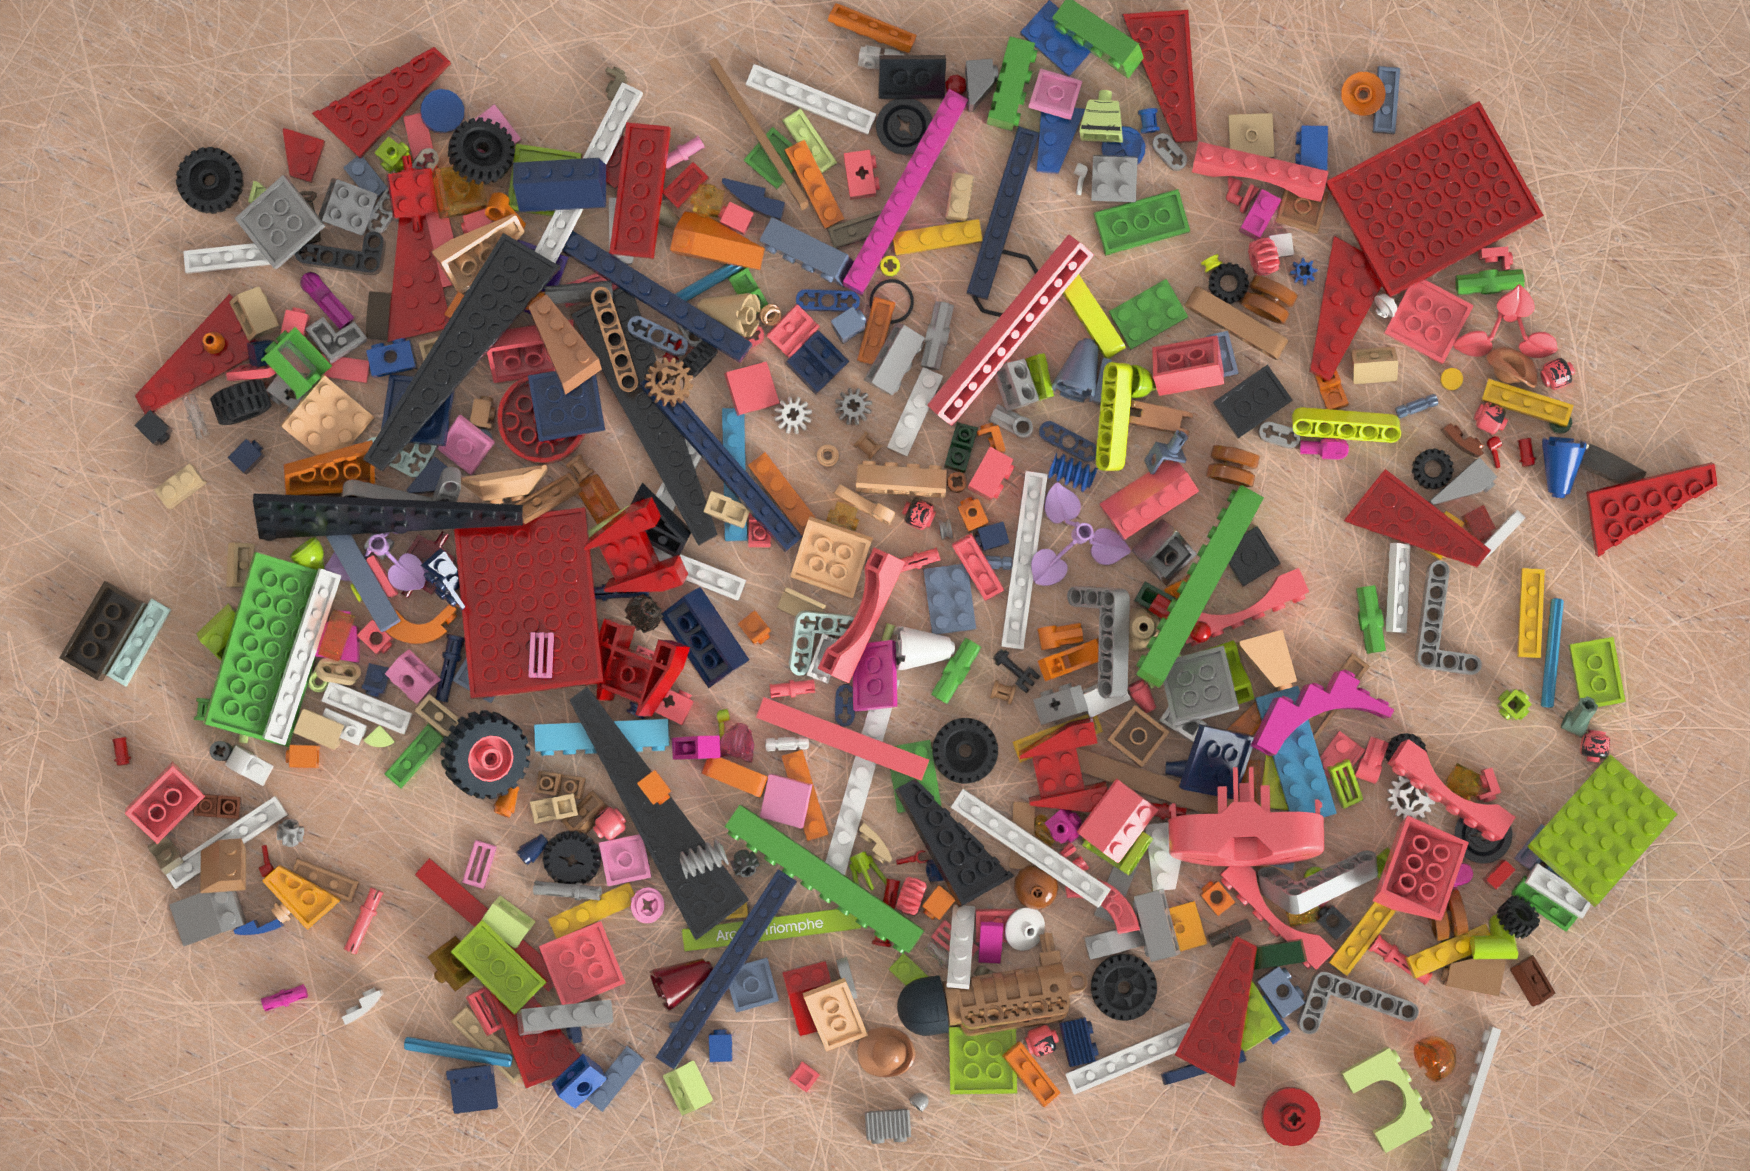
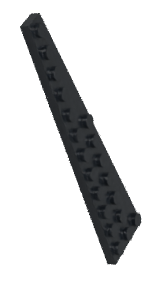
(490, 306)
(656, 432)
(328, 516)
(663, 827)

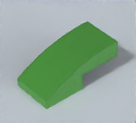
(744, 283)

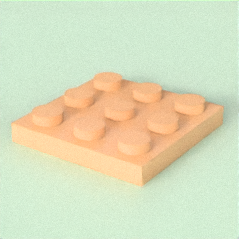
(326, 418)
(831, 557)

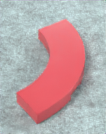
(1117, 907)

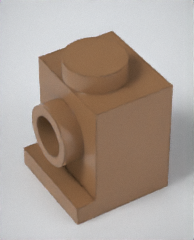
(483, 412)

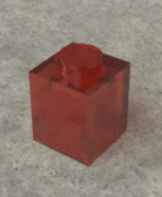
(1478, 523)

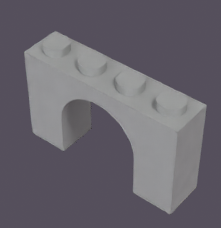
(564, 1016)

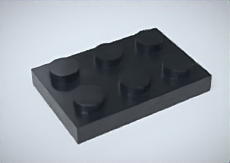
(912, 76)
(1252, 401)

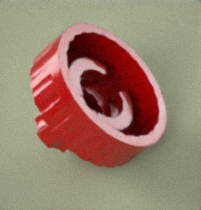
(1304, 1126)

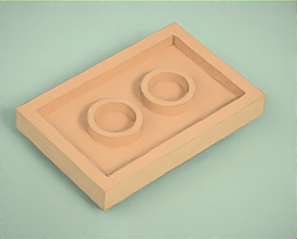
(835, 1014)

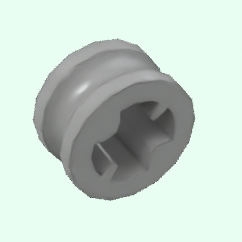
(945, 529)

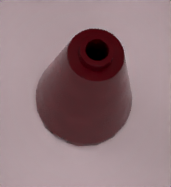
(679, 981)

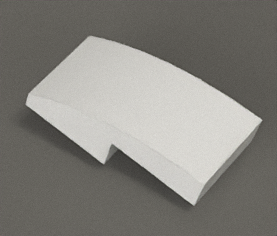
(367, 1002)

